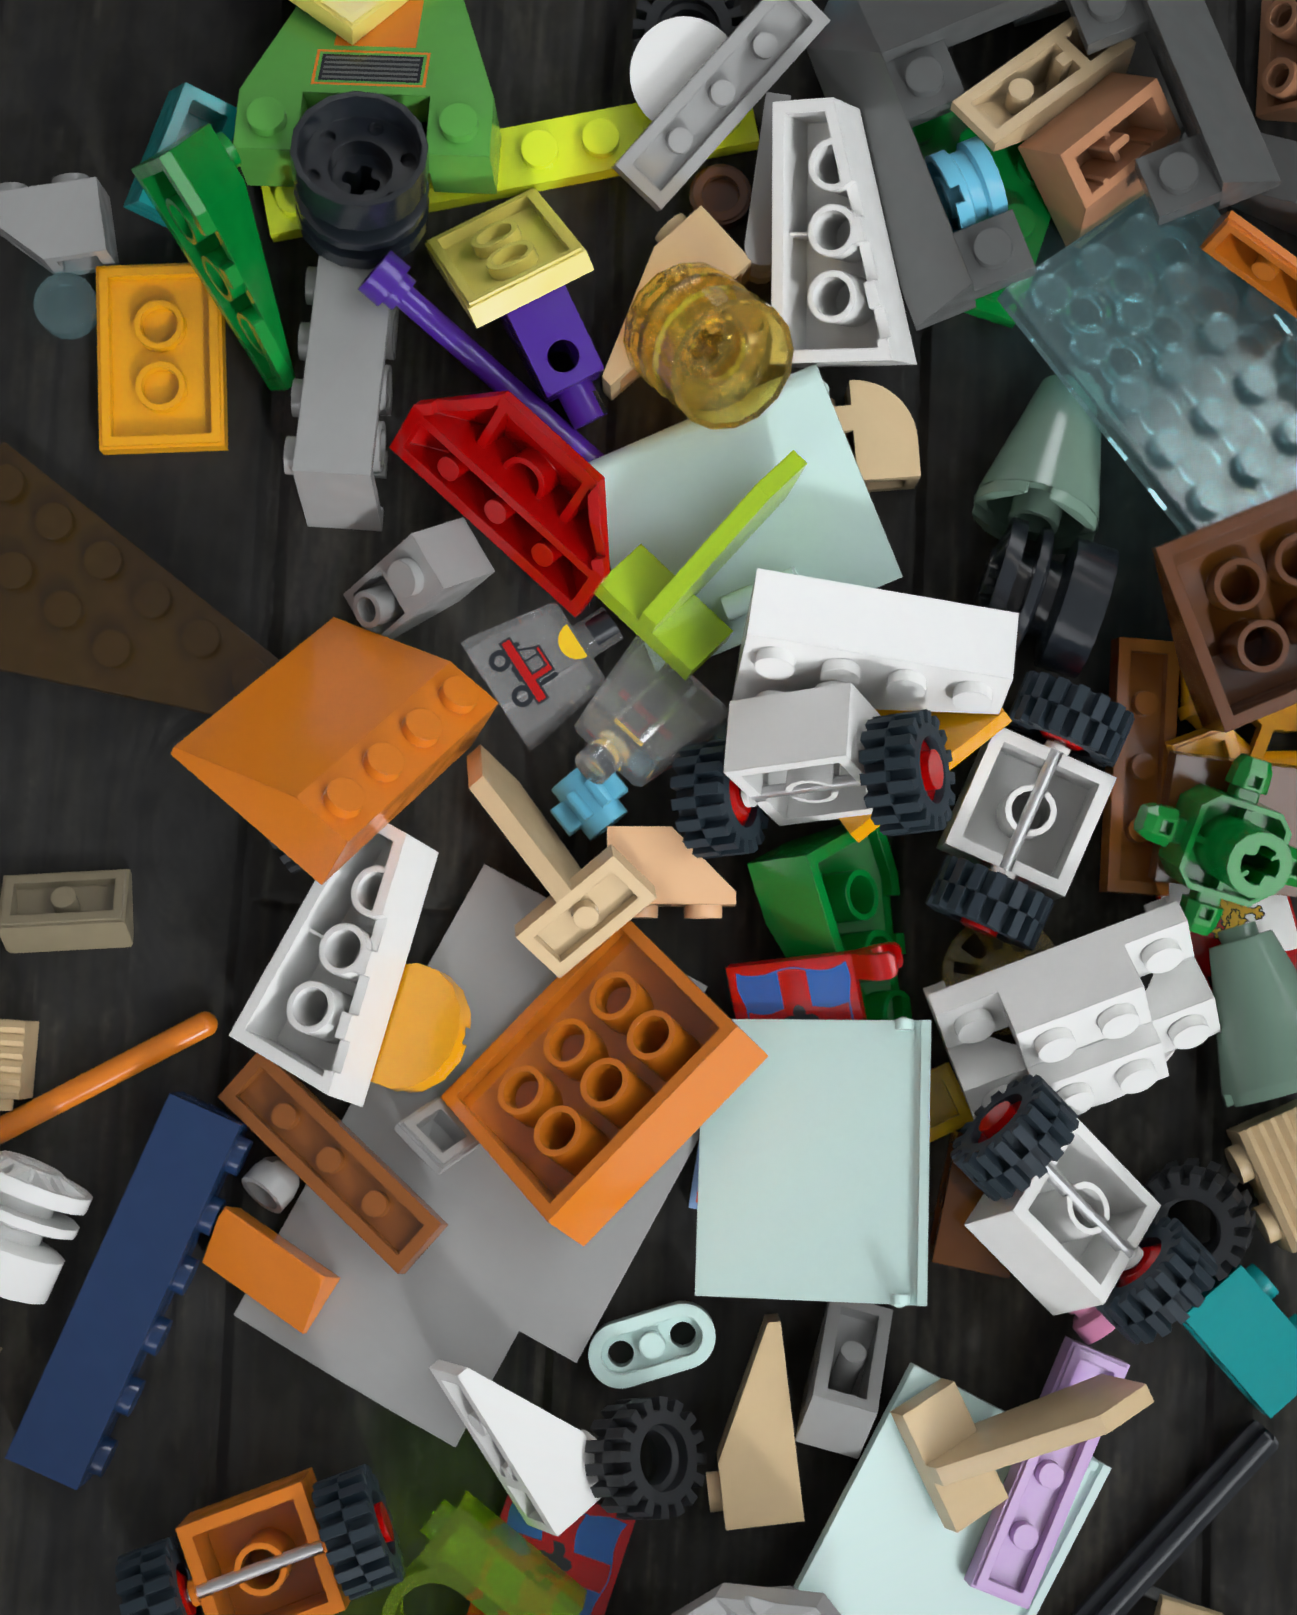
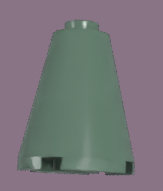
(1046, 471)
(1256, 1015)

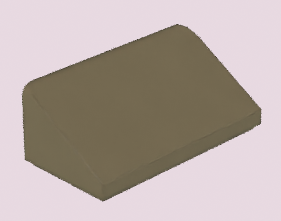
(67, 911)

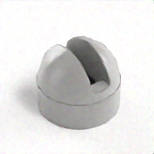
(271, 1183)

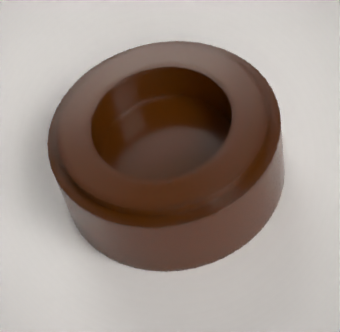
(722, 193)

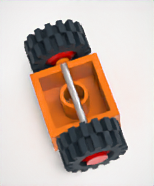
(270, 1552)

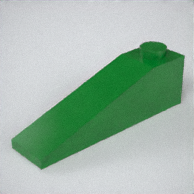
(214, 224)
(834, 898)

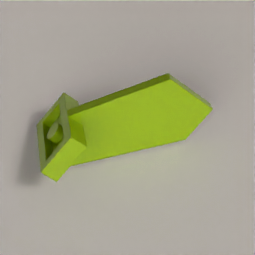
(665, 605)

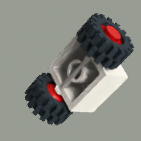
(811, 761)
(1029, 810)
(1076, 1217)

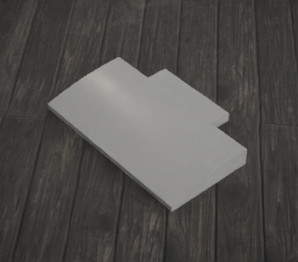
(498, 1257)

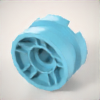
(967, 183)

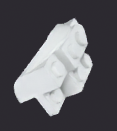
(1081, 1013)

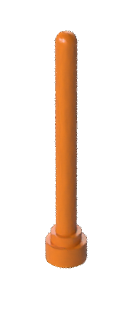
(107, 1075)

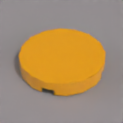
(423, 1031)

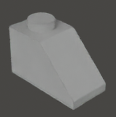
(845, 1378)

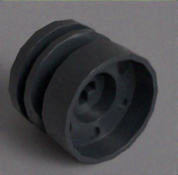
(360, 178)
(1053, 599)

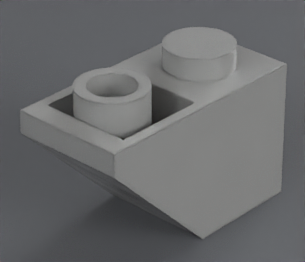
(60, 223)
(419, 579)

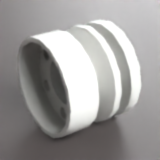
(33, 1208)

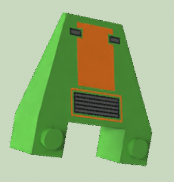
(415, 56)

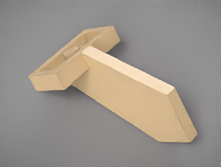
(582, 903)
(962, 1456)

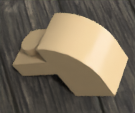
(880, 436)

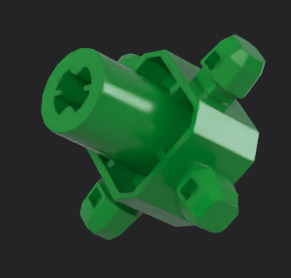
(1222, 843)

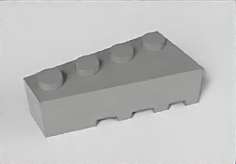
(340, 401)

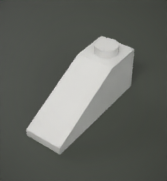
(528, 1449)

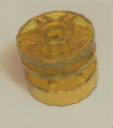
(708, 345)

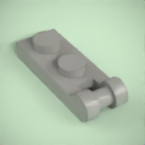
(759, 226)

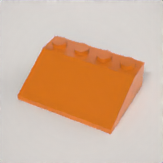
(336, 741)
(602, 1081)

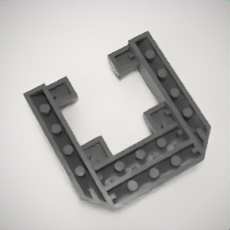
(899, 73)

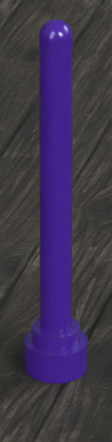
(394, 287)

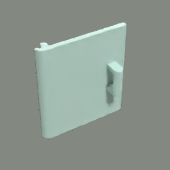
(689, 478)
(820, 1167)
(888, 1545)

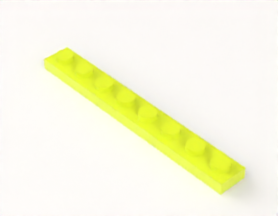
(539, 157)

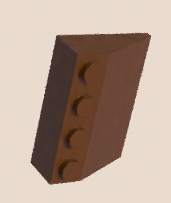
(1235, 612)

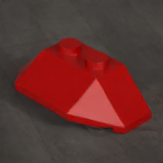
(515, 486)

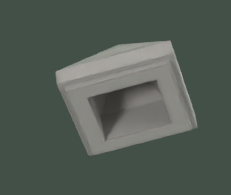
(437, 1135)

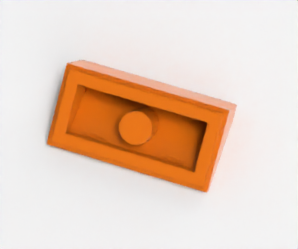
(1254, 259)
(269, 1268)

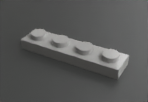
(718, 97)

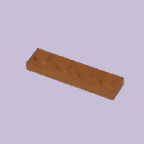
(1147, 684)
(333, 1162)

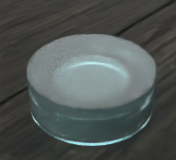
(66, 305)

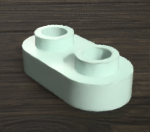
(653, 1347)

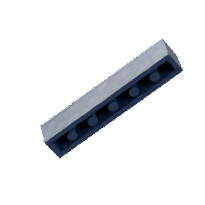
(129, 1291)

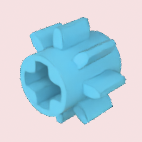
(588, 804)

